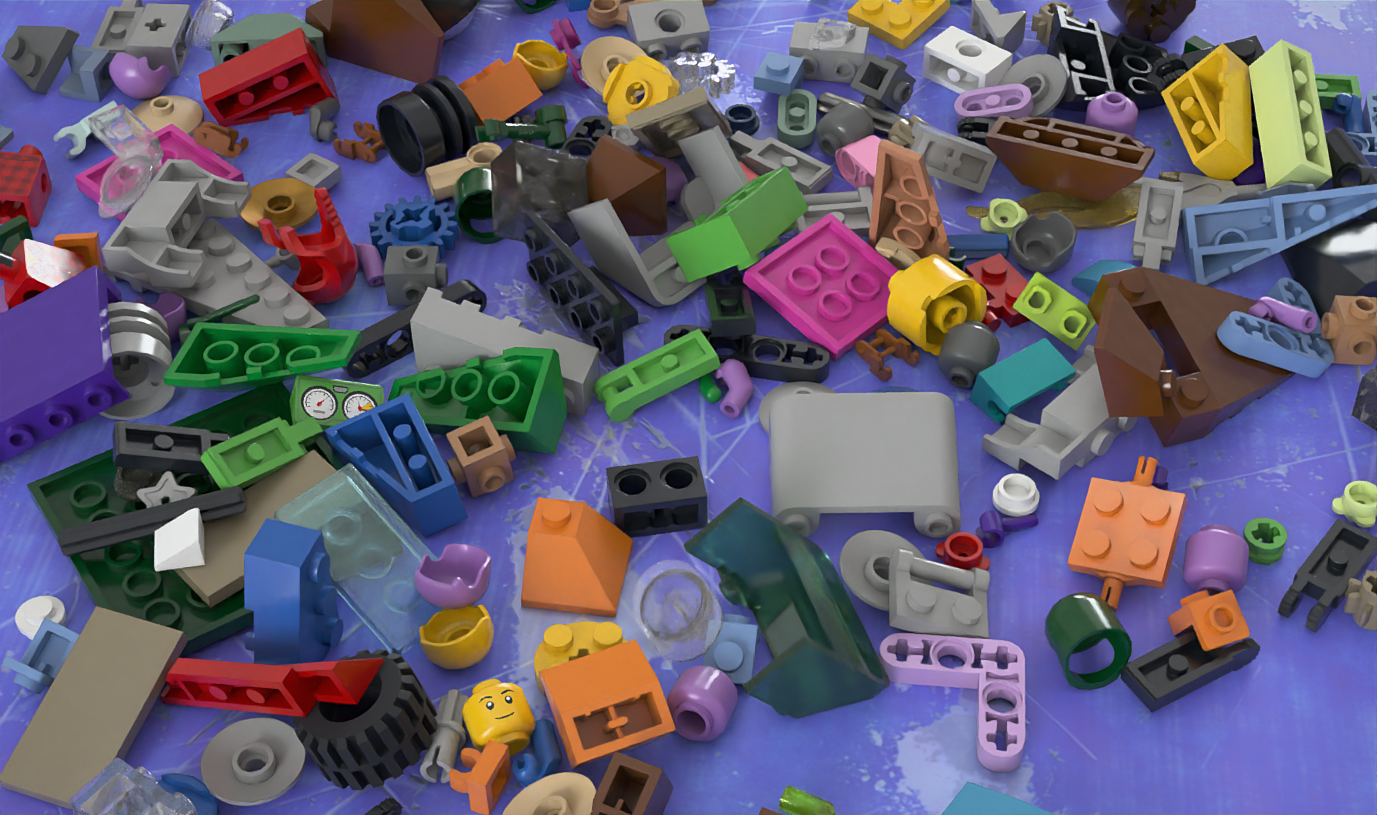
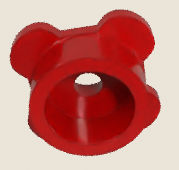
(963, 552)

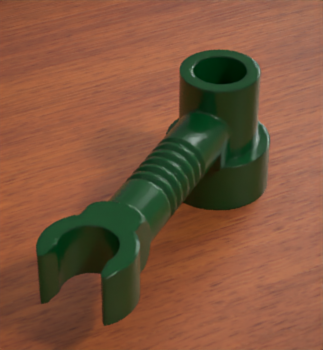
(549, 127)

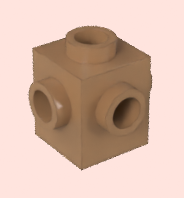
(1352, 329)
(480, 457)

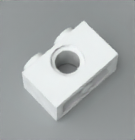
(964, 61)

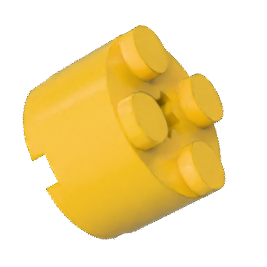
(931, 300)

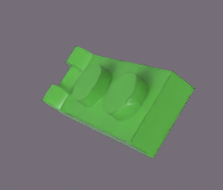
(655, 375)

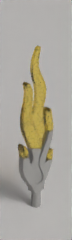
(1123, 205)

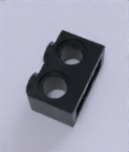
(657, 497)

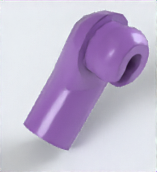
(371, 263)

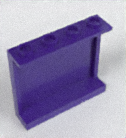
(56, 361)

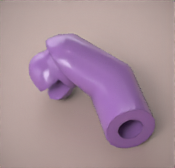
(1283, 314)
(739, 384)

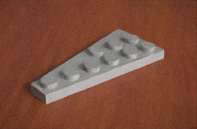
(233, 275)

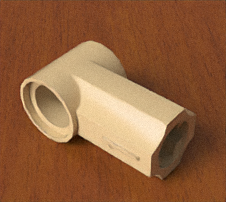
(443, 177)

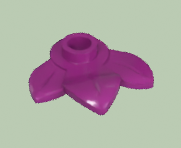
(567, 38)

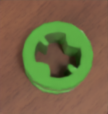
(1272, 532)

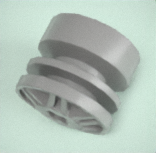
(139, 359)

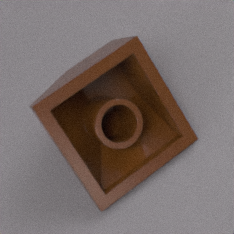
(631, 184)
(1131, 362)

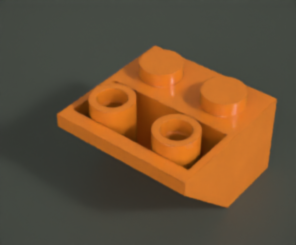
(500, 90)
(606, 703)

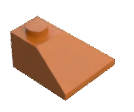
(574, 559)

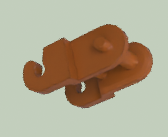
(220, 139)
(355, 149)
(897, 347)

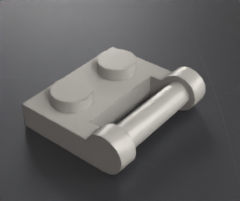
(850, 207)
(933, 609)

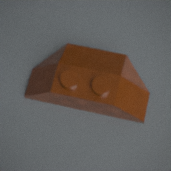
(1068, 156)

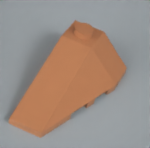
(905, 203)

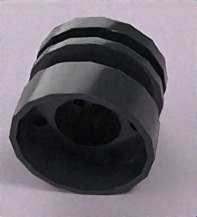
(427, 125)

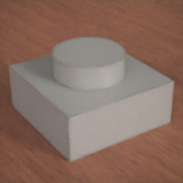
(316, 171)

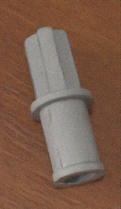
(447, 739)

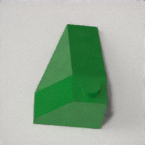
(251, 356)
(516, 390)

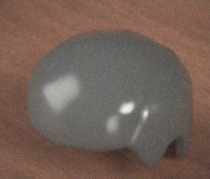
(1044, 242)

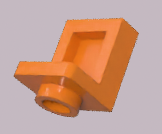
(1214, 618)

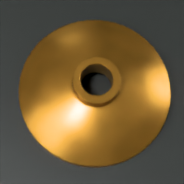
(281, 200)

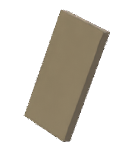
(675, 118)
(231, 536)
(93, 706)

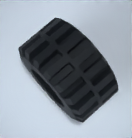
(378, 734)

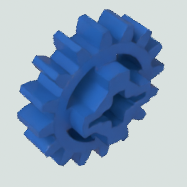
(414, 224)

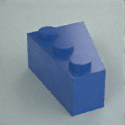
(400, 463)
(290, 595)

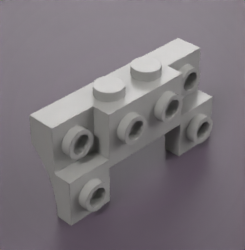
(167, 219)
(1070, 430)

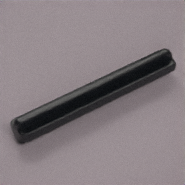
(145, 522)

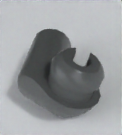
(319, 114)

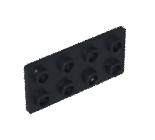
(581, 291)

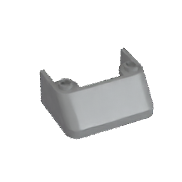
(655, 272)

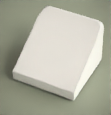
(180, 542)

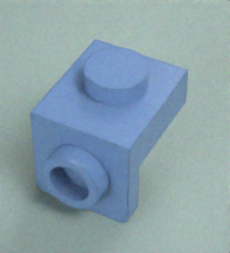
(779, 74)
(735, 649)
(43, 656)

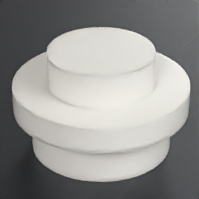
(1016, 495)
(33, 612)

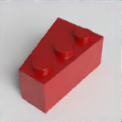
(267, 81)

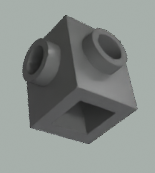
(883, 82)
(411, 272)

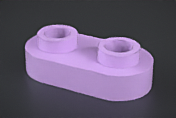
(995, 101)

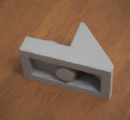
(1000, 30)

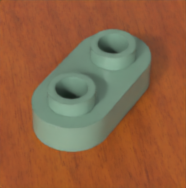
(797, 119)

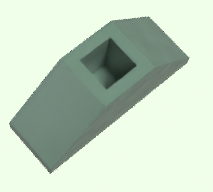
(258, 30)

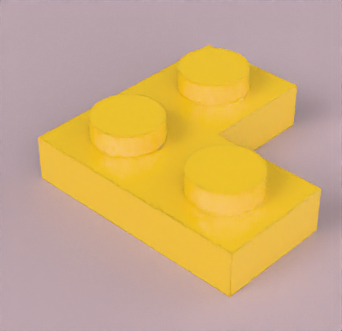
(900, 22)

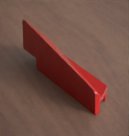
(268, 688)

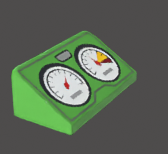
(331, 399)

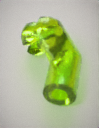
(803, 803)

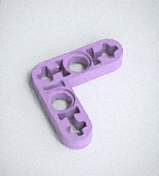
(988, 679)

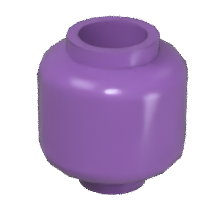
(1113, 113)
(1216, 560)
(702, 703)

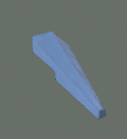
(1240, 233)

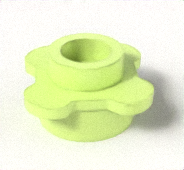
(1005, 209)
(1358, 503)

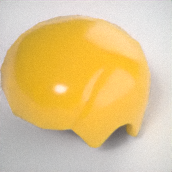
(542, 62)
(457, 637)

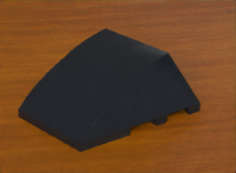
(1103, 63)
(1336, 263)

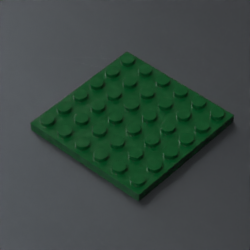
(125, 574)

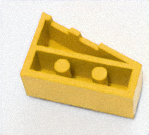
(1214, 114)

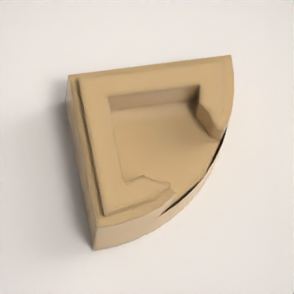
(896, 253)

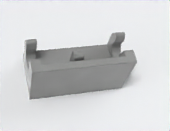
(953, 157)

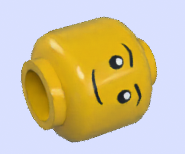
(498, 714)

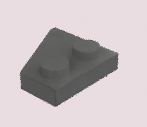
(39, 53)

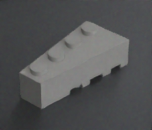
(452, 333)

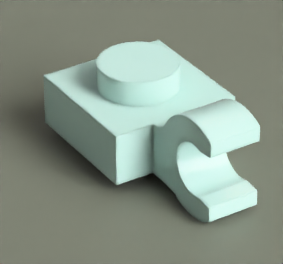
(80, 132)

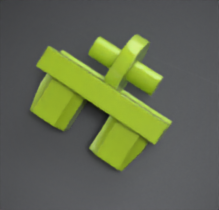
(1055, 310)

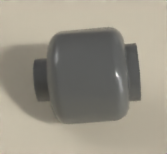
(843, 126)
(966, 352)

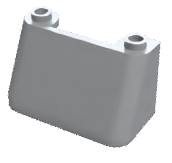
(864, 458)

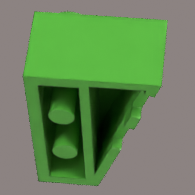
(741, 227)

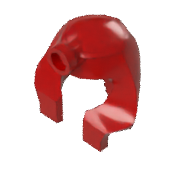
(325, 257)

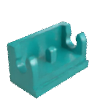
(1020, 379)

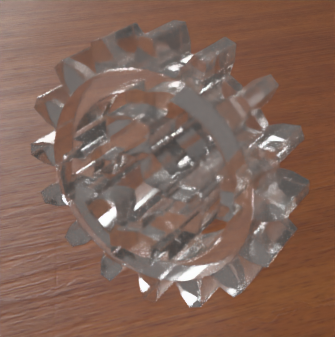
(701, 70)

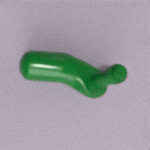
(709, 389)

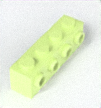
(1289, 117)

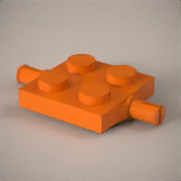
(1128, 532)

